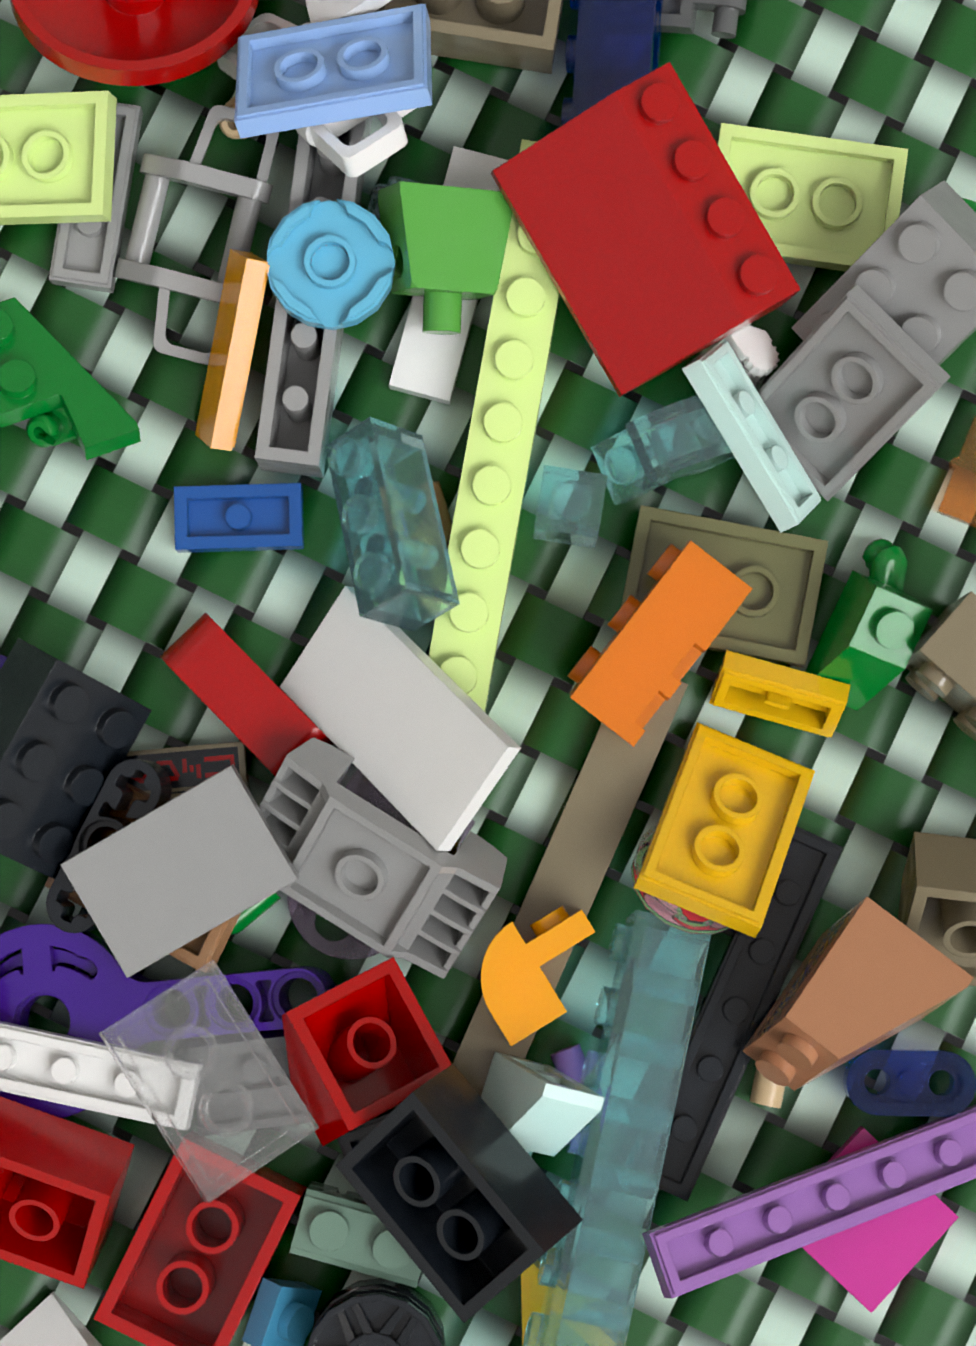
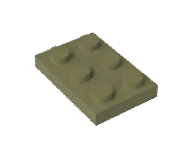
(780, 567)

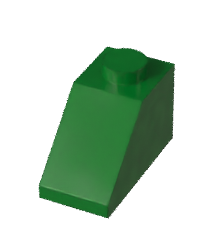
(869, 637)

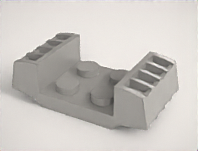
(372, 869)

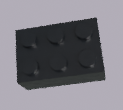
(55, 752)
(458, 1192)

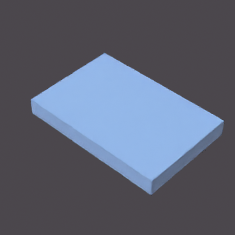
(333, 71)

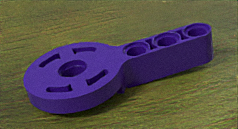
(110, 994)

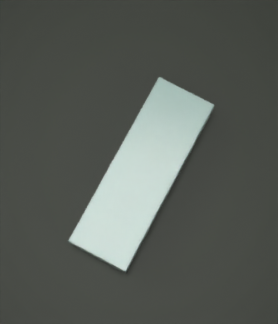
(752, 435)

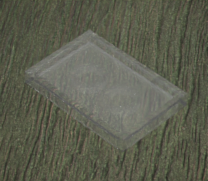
(209, 1081)

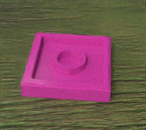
(882, 1251)

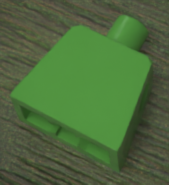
(445, 246)

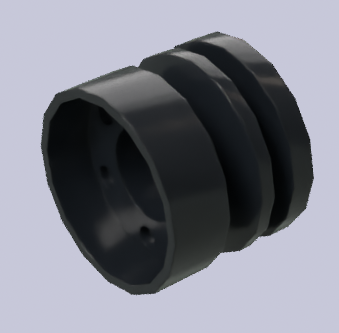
(378, 1315)

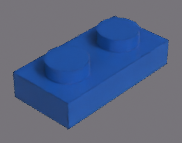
(238, 517)

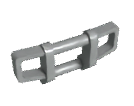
(158, 173)

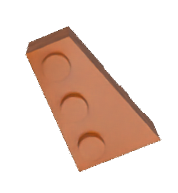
(657, 640)

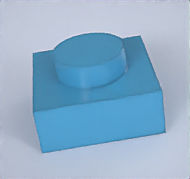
(281, 1313)

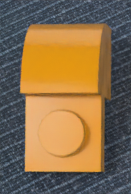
(512, 975)

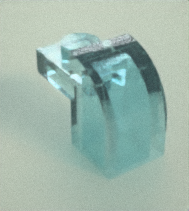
(660, 448)

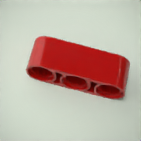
(240, 693)

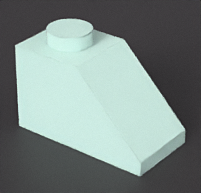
(538, 1103)

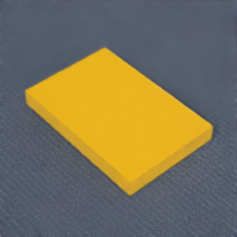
(725, 830)

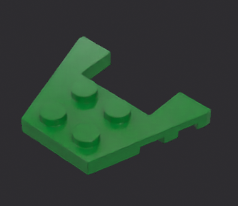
(44, 376)

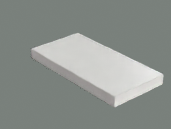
(400, 721)

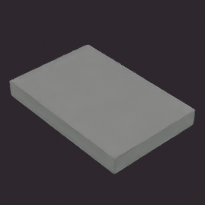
(849, 390)
(180, 871)

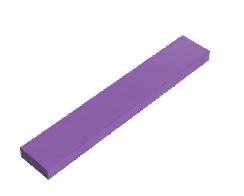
(813, 1204)

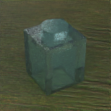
(570, 506)

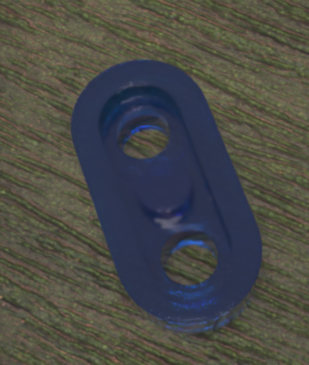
(908, 1082)

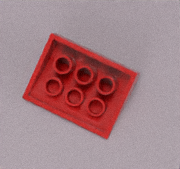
(645, 230)

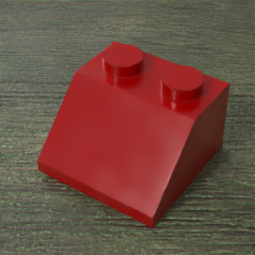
(360, 1049)

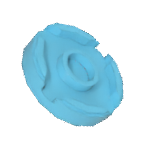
(330, 264)

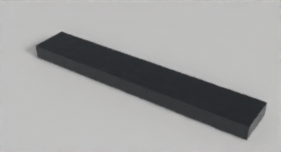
(736, 1006)

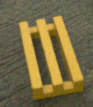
(779, 694)

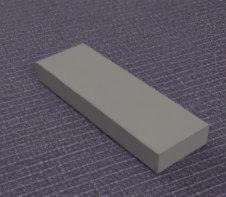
(89, 251)

